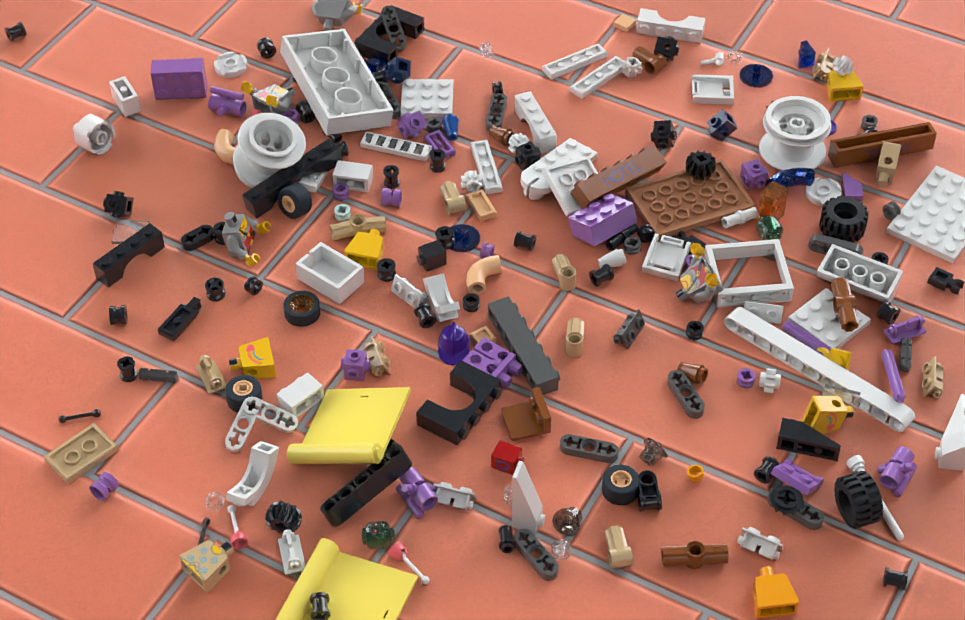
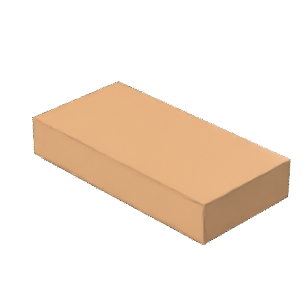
(481, 205)

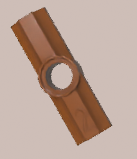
(844, 304)
(703, 554)

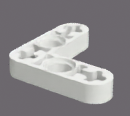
(252, 416)

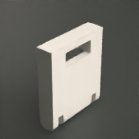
(709, 89)
(667, 255)

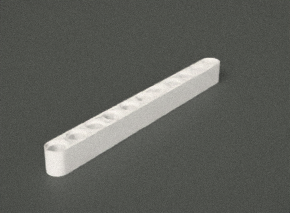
(818, 368)

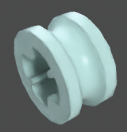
(342, 217)

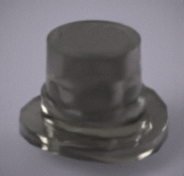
(652, 452)
(567, 521)

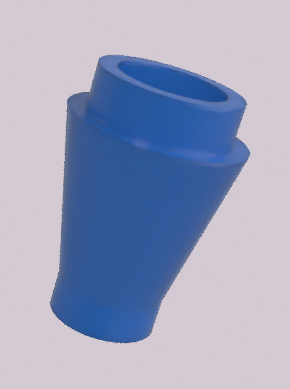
(450, 123)

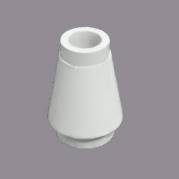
(614, 259)

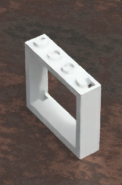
(758, 294)

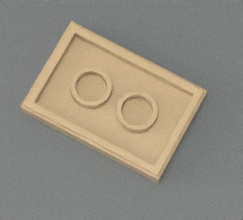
(81, 453)

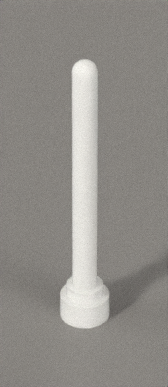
(857, 464)

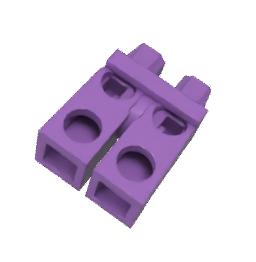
(494, 361)

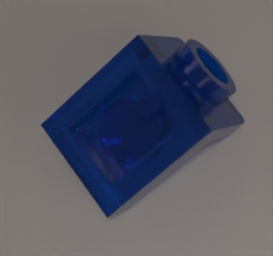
(806, 55)
(375, 64)

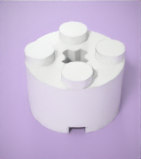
(94, 134)

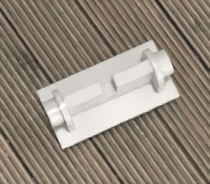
(408, 292)
(767, 312)
(462, 496)
(753, 539)
(291, 552)

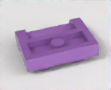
(797, 477)

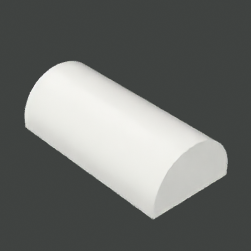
(863, 273)

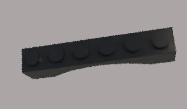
(265, 194)

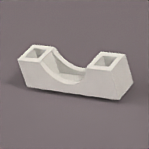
(652, 24)
(542, 131)

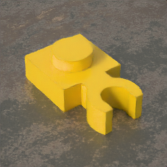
(838, 356)

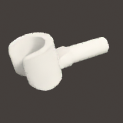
(718, 60)

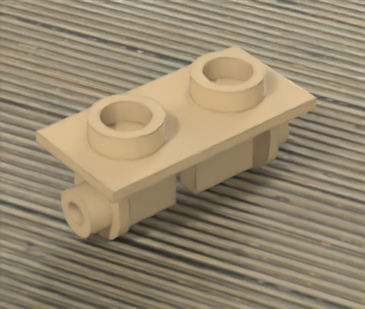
(823, 66)
(381, 362)
(210, 375)
(932, 378)

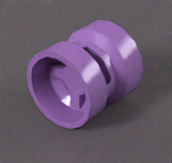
(391, 197)
(104, 485)

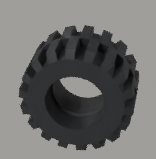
(844, 219)
(858, 499)

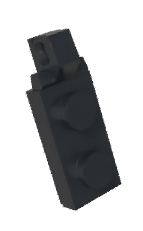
(180, 319)

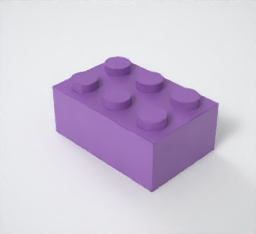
(179, 78)
(602, 219)

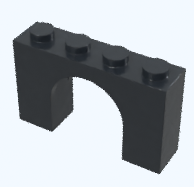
(371, 45)
(456, 424)

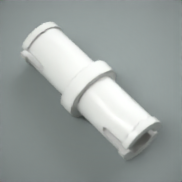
(739, 217)

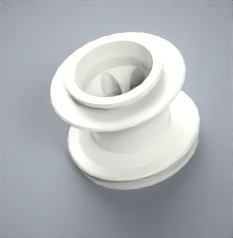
(795, 133)
(266, 146)

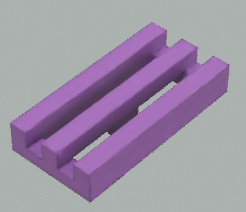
(450, 150)

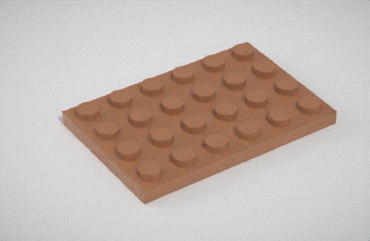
(685, 203)

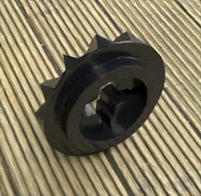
(795, 499)

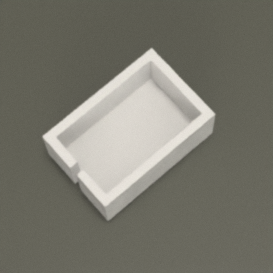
(330, 272)

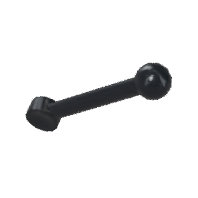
(96, 413)
(205, 523)

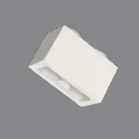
(124, 96)
(355, 175)
(300, 395)

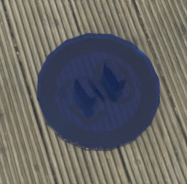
(756, 75)
(465, 237)

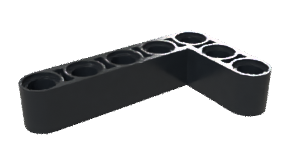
(366, 485)

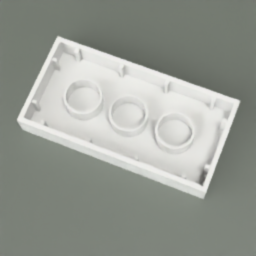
(336, 81)

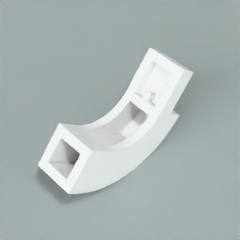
(439, 298)
(257, 475)

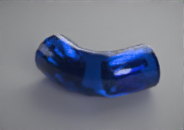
(793, 177)

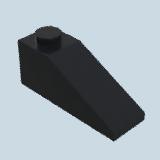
(802, 439)

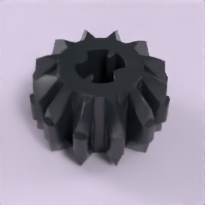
(700, 164)
(283, 516)

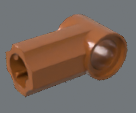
(651, 62)

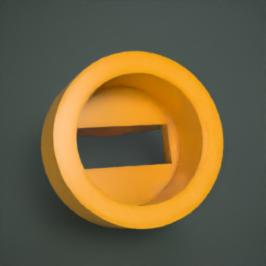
(692, 473)

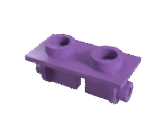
(908, 329)

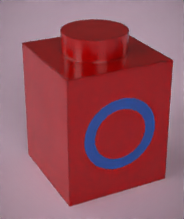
(506, 457)

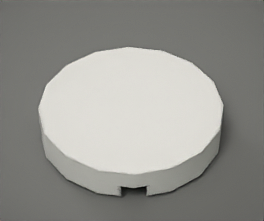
(230, 65)
(822, 190)

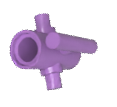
(227, 102)
(898, 470)
(416, 492)

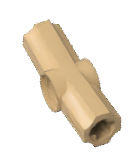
(357, 224)

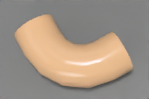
(223, 146)
(479, 271)

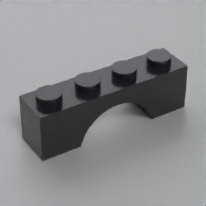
(112, 265)

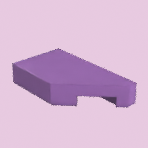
(852, 187)

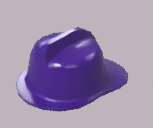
(453, 344)

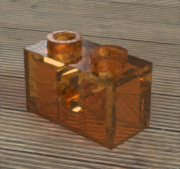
(773, 200)

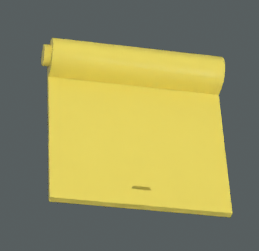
(351, 427)
(354, 585)

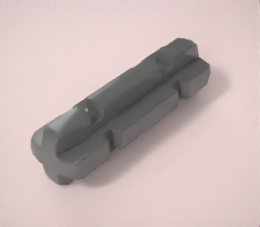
(906, 354)
(157, 375)

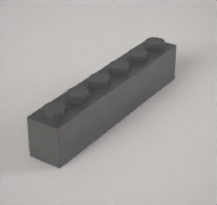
(521, 341)

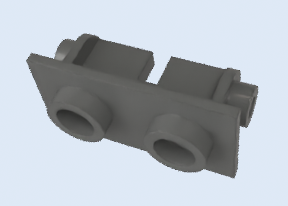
(630, 329)

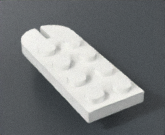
(533, 178)

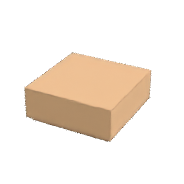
(624, 23)
(478, 335)

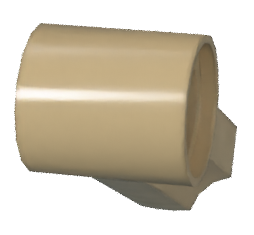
(453, 200)
(565, 272)
(575, 337)
(618, 552)

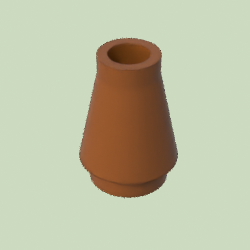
(501, 134)
(694, 372)

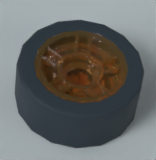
(302, 308)

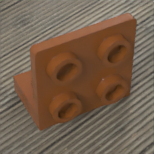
(528, 418)

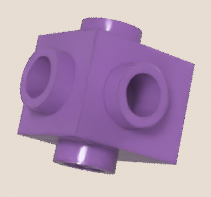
(411, 124)
(754, 174)
(355, 365)

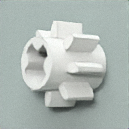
(843, 65)
(631, 67)
(517, 140)
(471, 181)
(769, 380)

